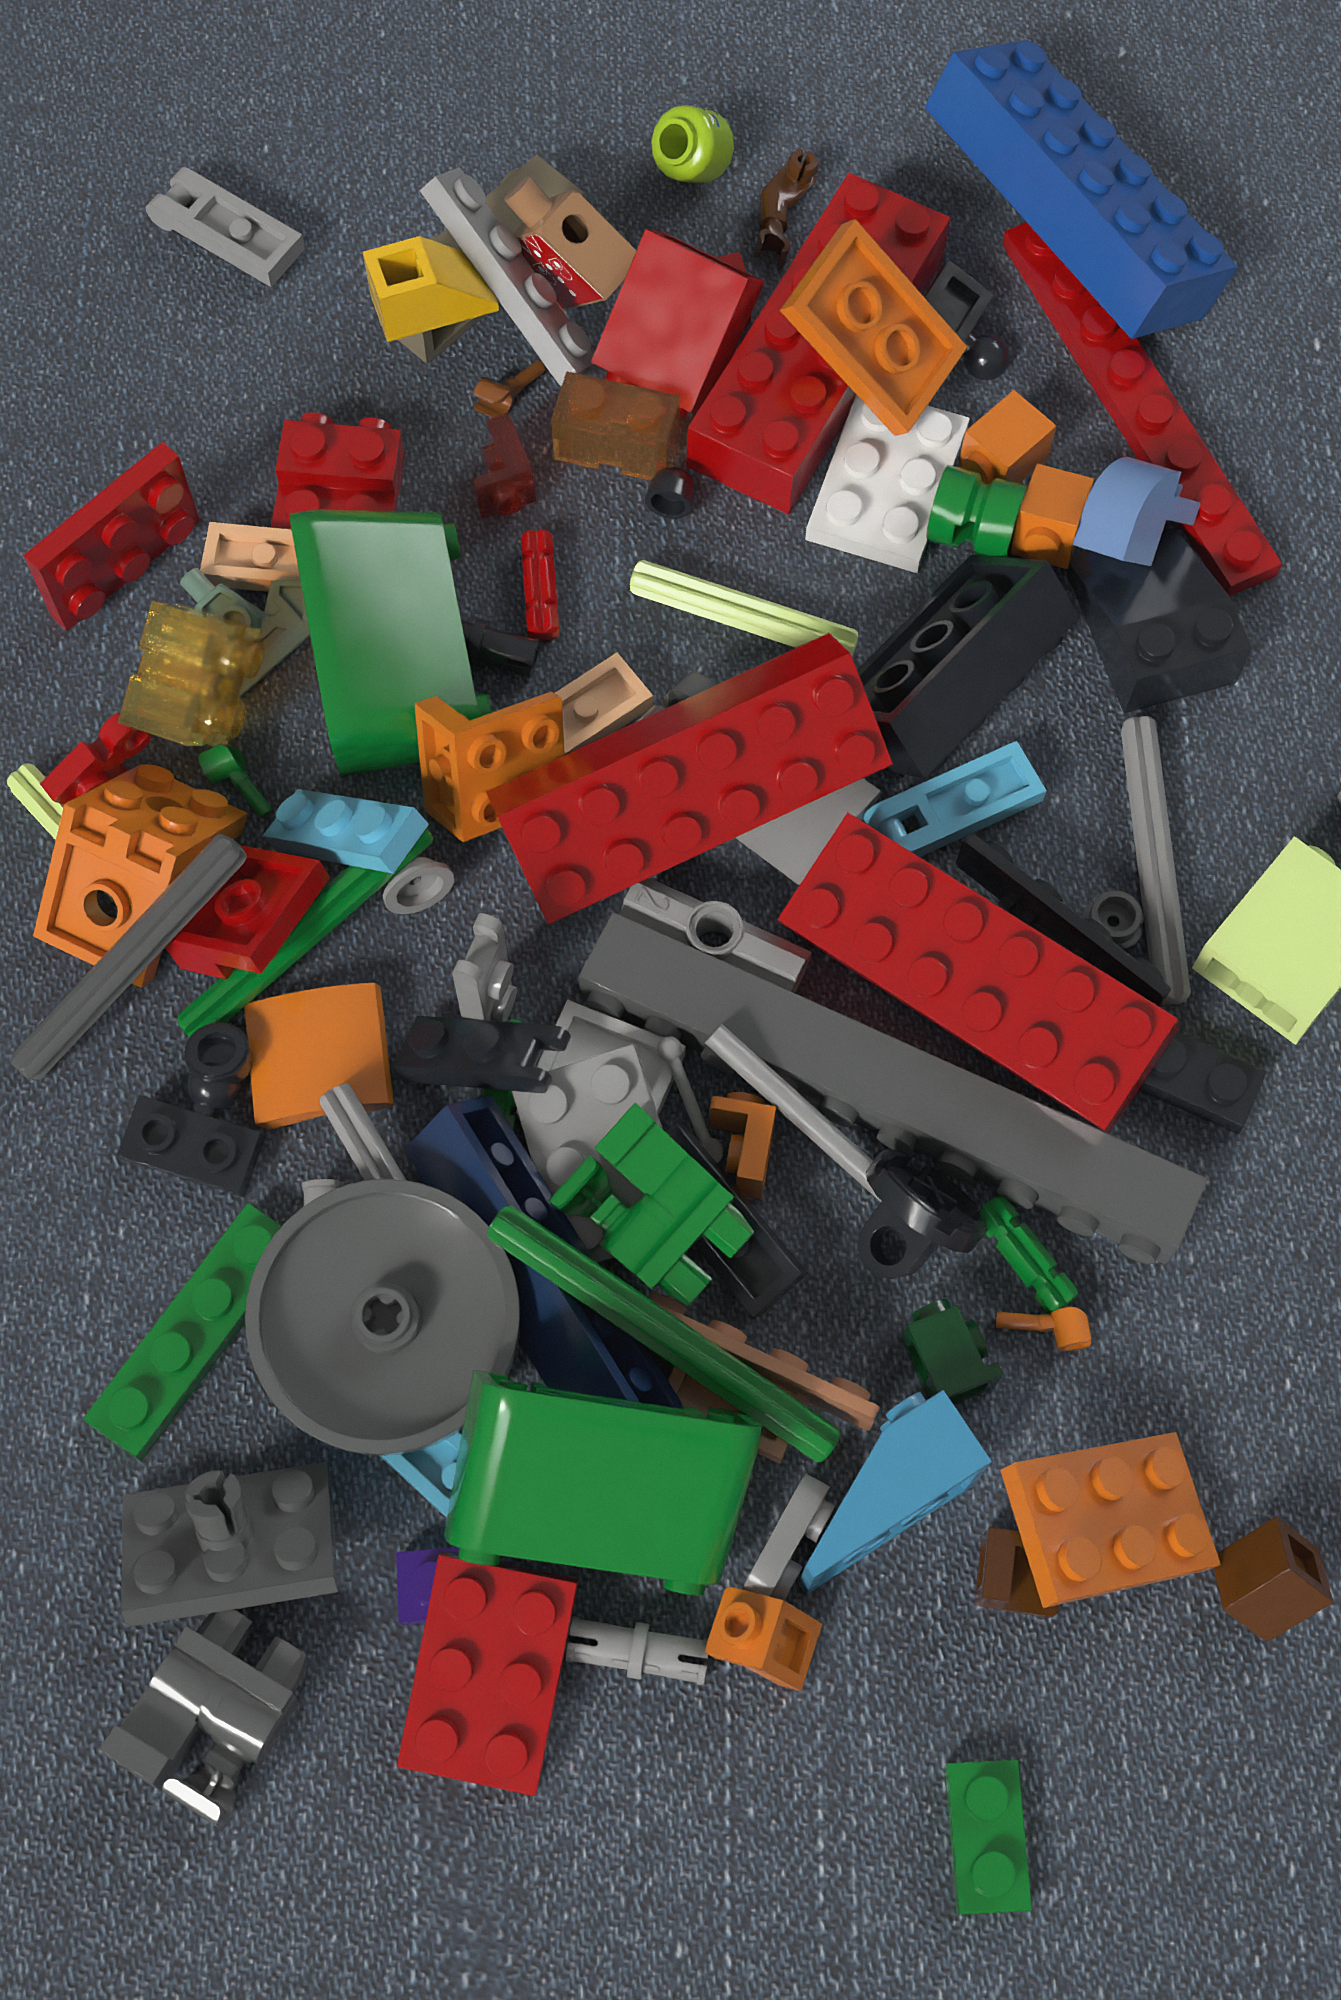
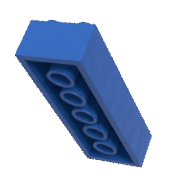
(1080, 187)

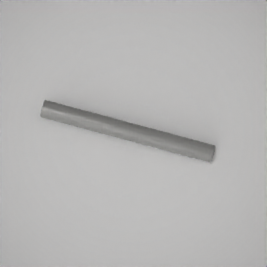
(791, 1104)

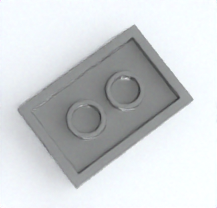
(574, 1117)

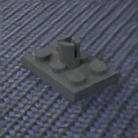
(227, 1543)

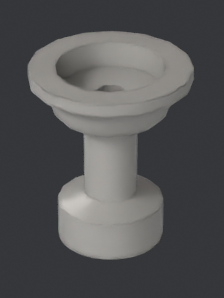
(418, 886)

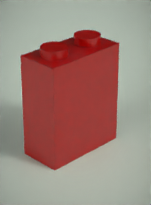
(676, 320)

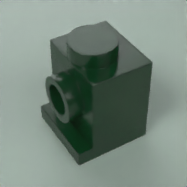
(949, 1353)

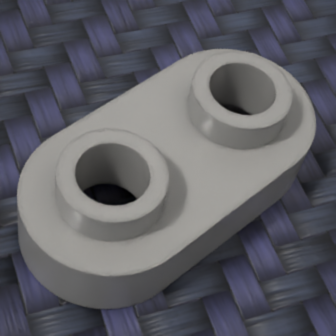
(804, 1516)

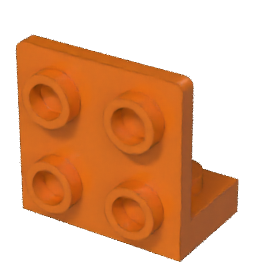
(471, 757)

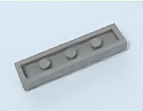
(499, 261)

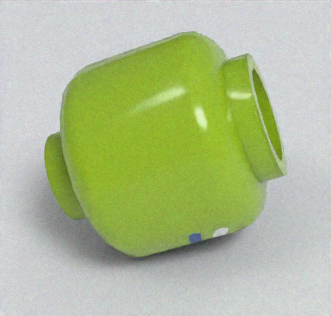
(692, 144)

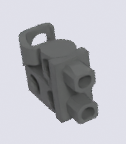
(213, 1692)

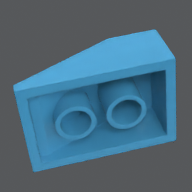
(912, 1471)

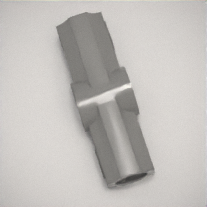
(688, 918)

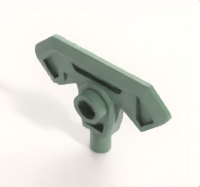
(282, 621)

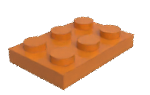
(874, 328)
(1109, 1518)

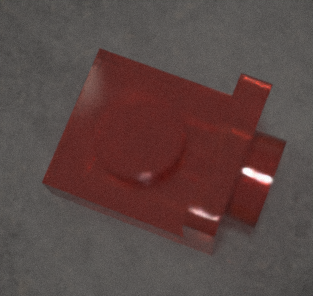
(510, 475)

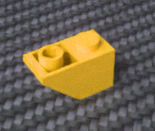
(424, 287)

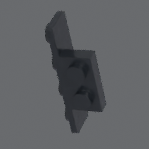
(1043, 909)

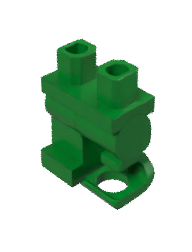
(668, 1220)

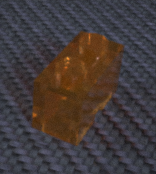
(615, 425)

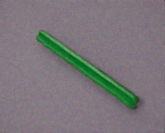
(663, 1333)

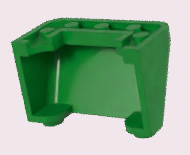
(382, 628)
(599, 1482)

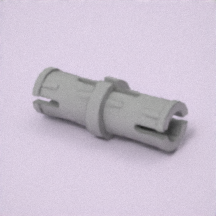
(637, 1650)

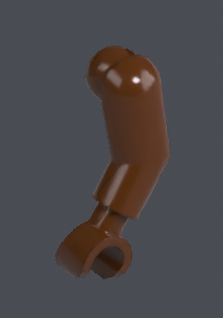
(779, 197)

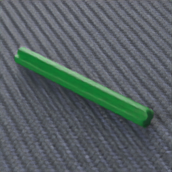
(326, 912)

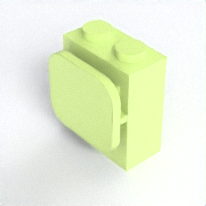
(1282, 942)

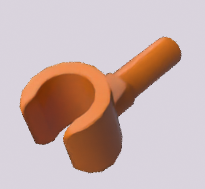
(1068, 1325)

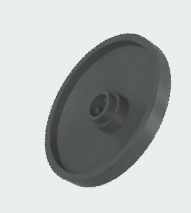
(379, 1315)

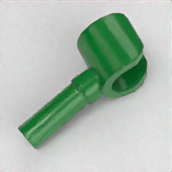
(228, 762)

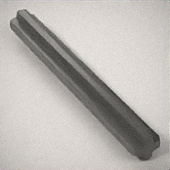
(128, 957)

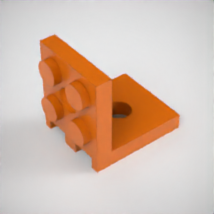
(132, 844)

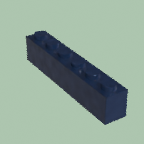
(482, 1164)

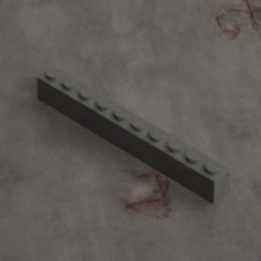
(898, 1092)

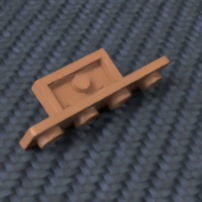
(781, 1368)

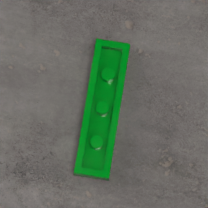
(184, 1340)

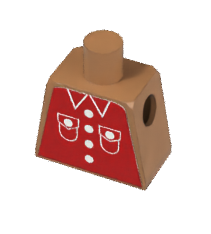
(569, 244)

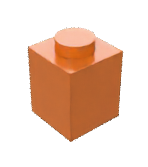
(1008, 441)
(1050, 515)

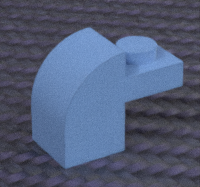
(1130, 510)

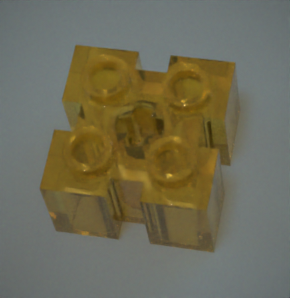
(191, 675)

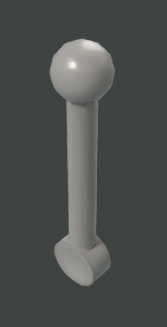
(670, 1051)

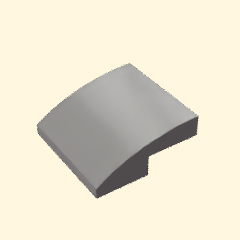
(800, 836)

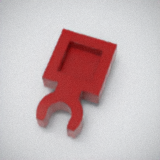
(95, 763)

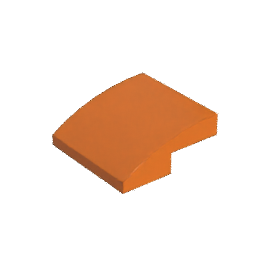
(312, 1044)

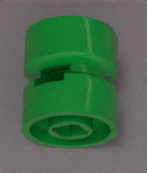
(975, 512)

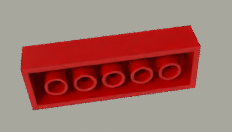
(778, 396)
(691, 777)
(979, 973)

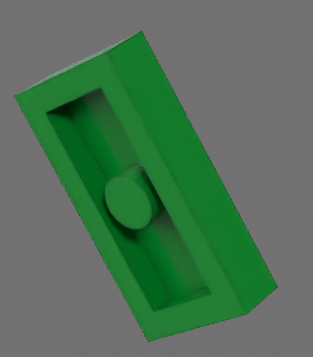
(987, 1837)

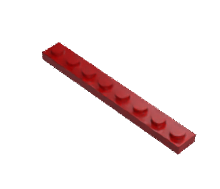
(1146, 414)

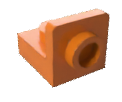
(748, 1152)
(764, 1636)

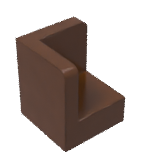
(1005, 1576)
(1272, 1579)

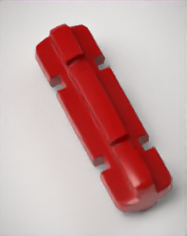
(540, 585)

